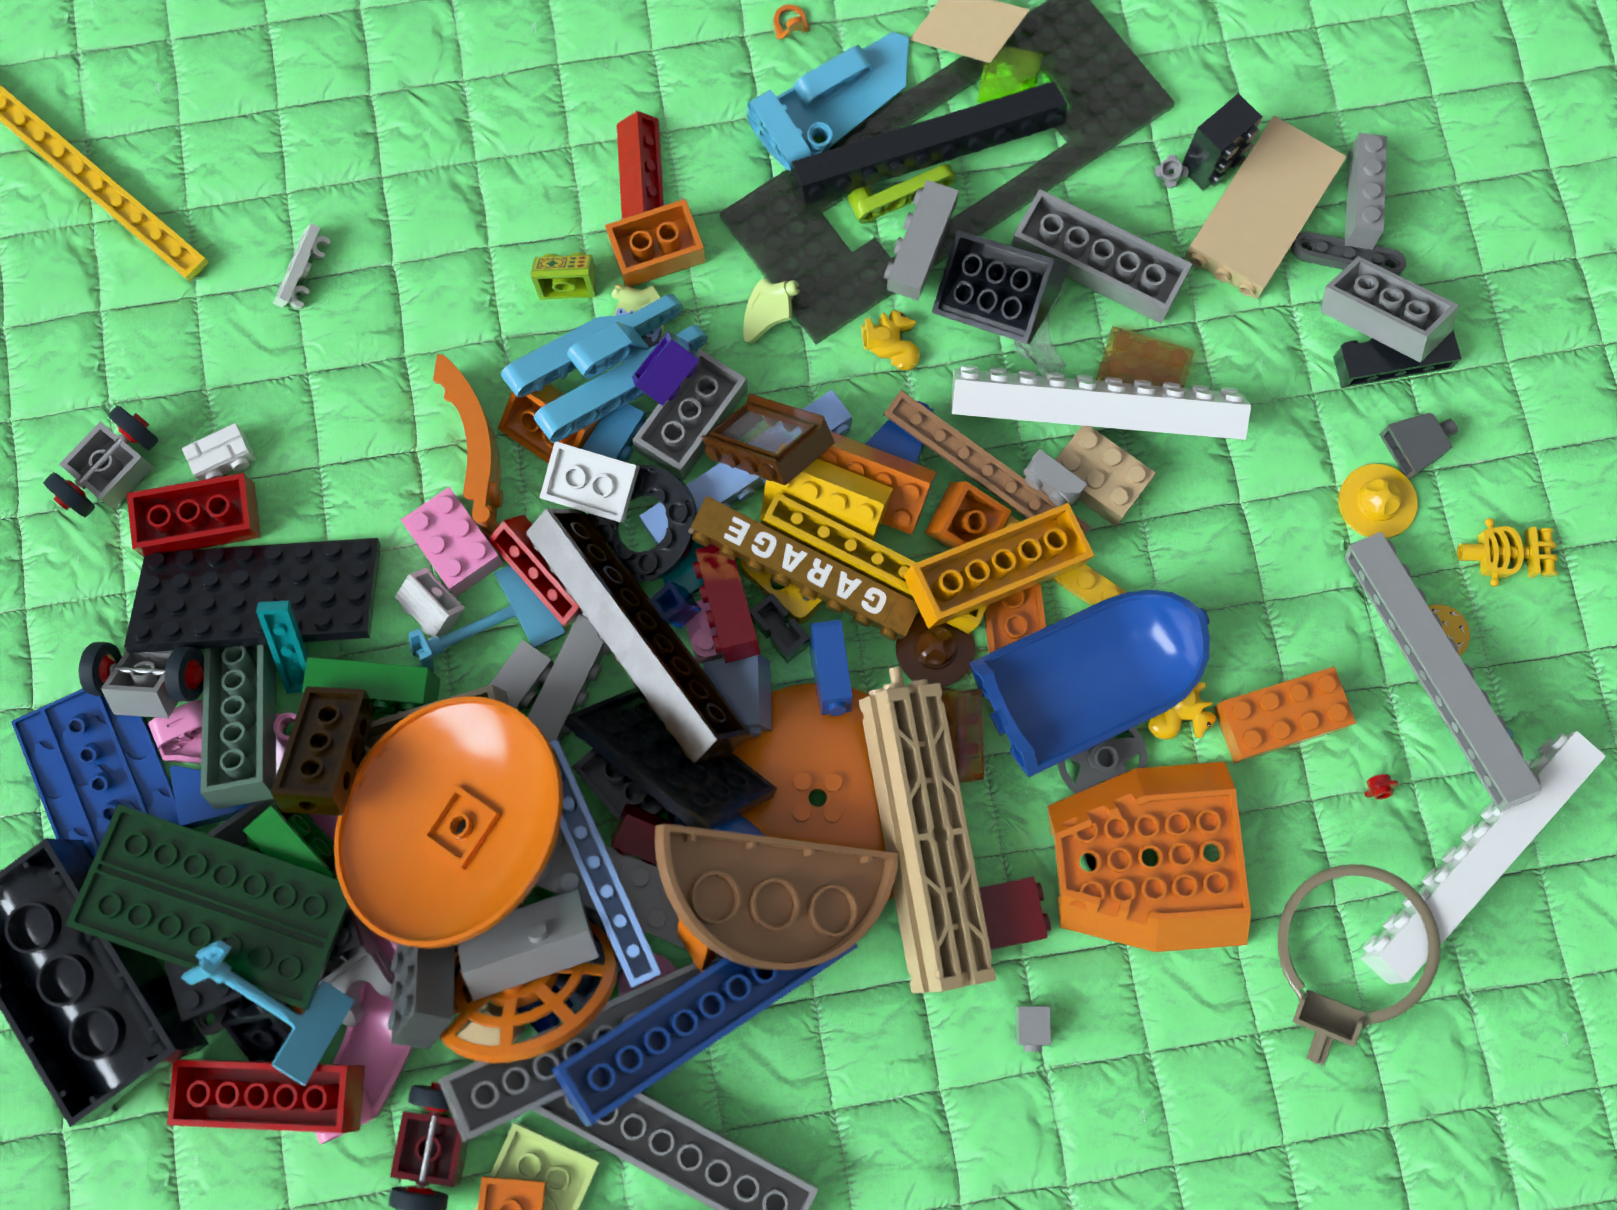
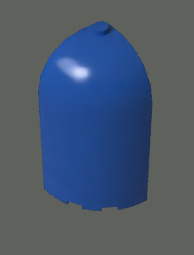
(1094, 674)

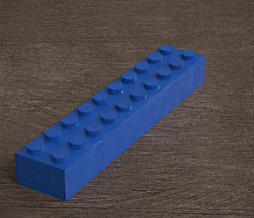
(671, 1033)

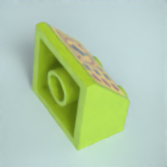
(564, 276)

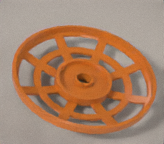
(524, 995)

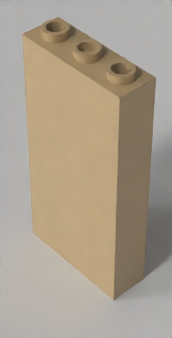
(1265, 207)

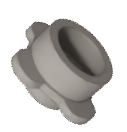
(1171, 163)

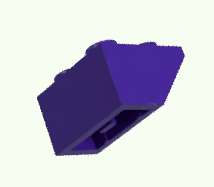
(666, 368)

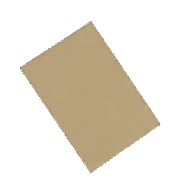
(970, 27)

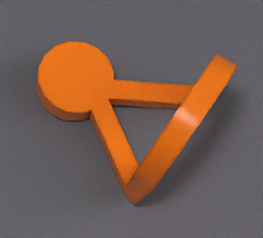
(793, 24)

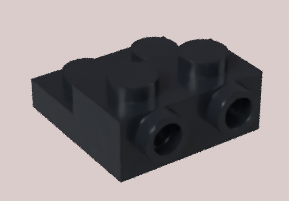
(256, 1029)

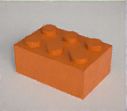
(655, 243)

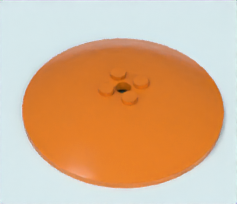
(810, 755)
(398, 833)

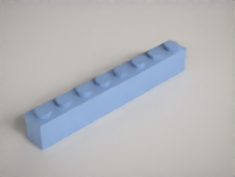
(732, 484)
(603, 880)

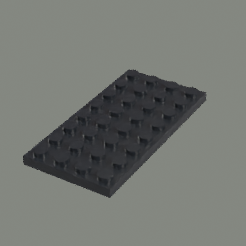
(214, 593)

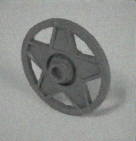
(1104, 761)

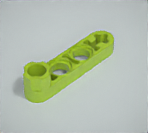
(870, 206)

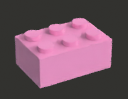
(452, 542)

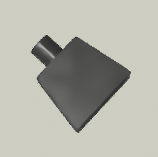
(1418, 442)

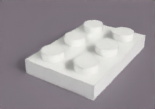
(589, 482)

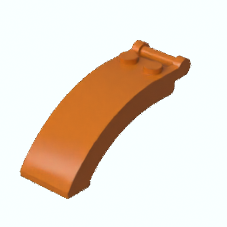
(483, 456)

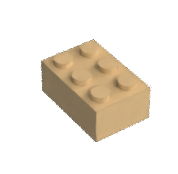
(1110, 472)

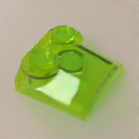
(1009, 73)

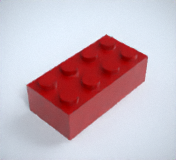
(193, 515)

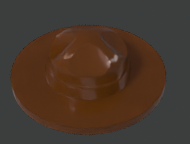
(935, 653)

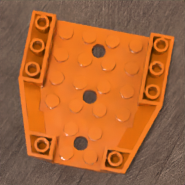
(1184, 896)

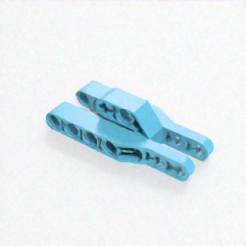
(593, 350)

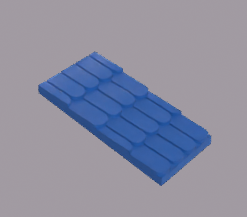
(90, 764)

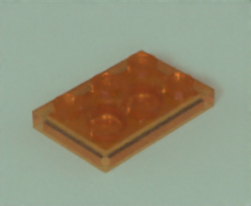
(1143, 358)

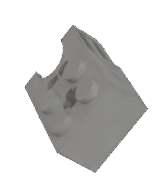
(356, 968)

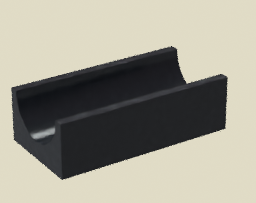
(79, 1004)

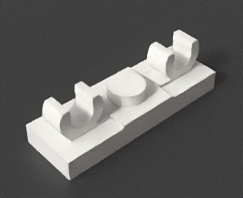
(300, 267)

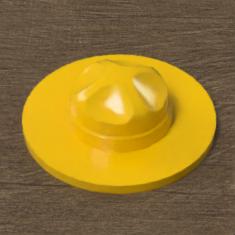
(1377, 500)

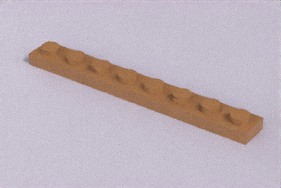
(969, 457)

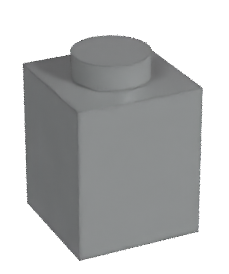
(1032, 1027)

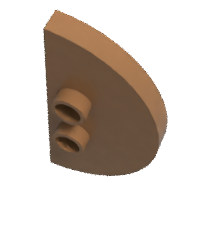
(772, 897)

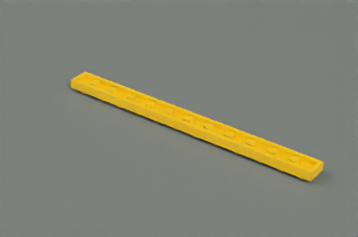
(100, 187)

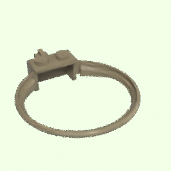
(1333, 1018)

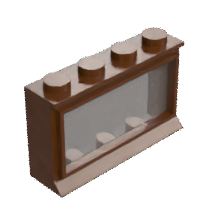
(769, 439)

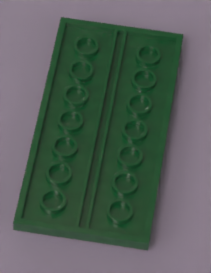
(184, 890)

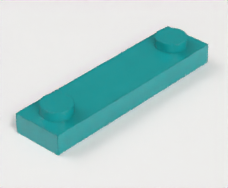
(284, 642)

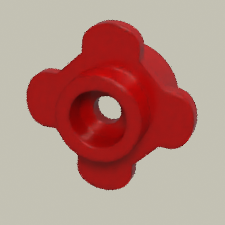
(1380, 786)

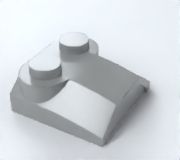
(1053, 479)

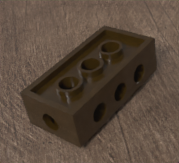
(323, 751)

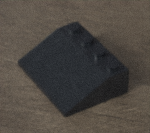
(998, 287)

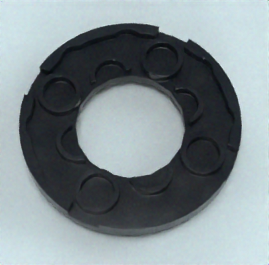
(677, 542)

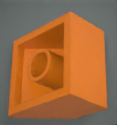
(965, 515)

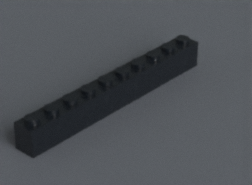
(929, 142)

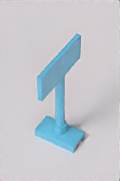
(530, 611)
(310, 1030)

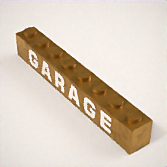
(803, 568)

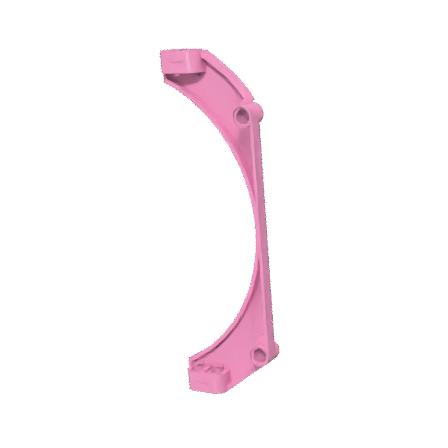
(370, 1040)

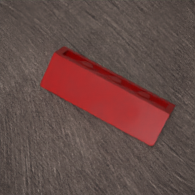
(639, 164)

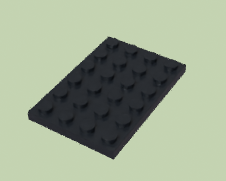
(641, 748)

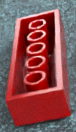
(263, 1098)

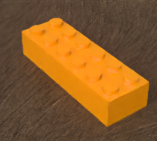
(998, 565)

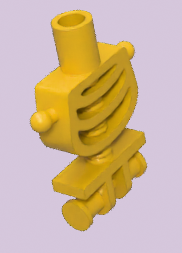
(1495, 547)

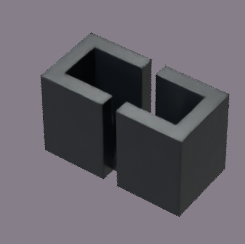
(771, 620)

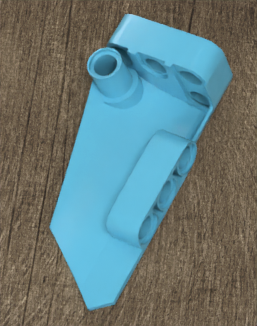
(830, 100)

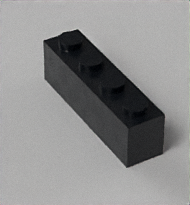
(1377, 362)

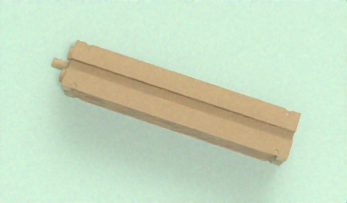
(927, 826)

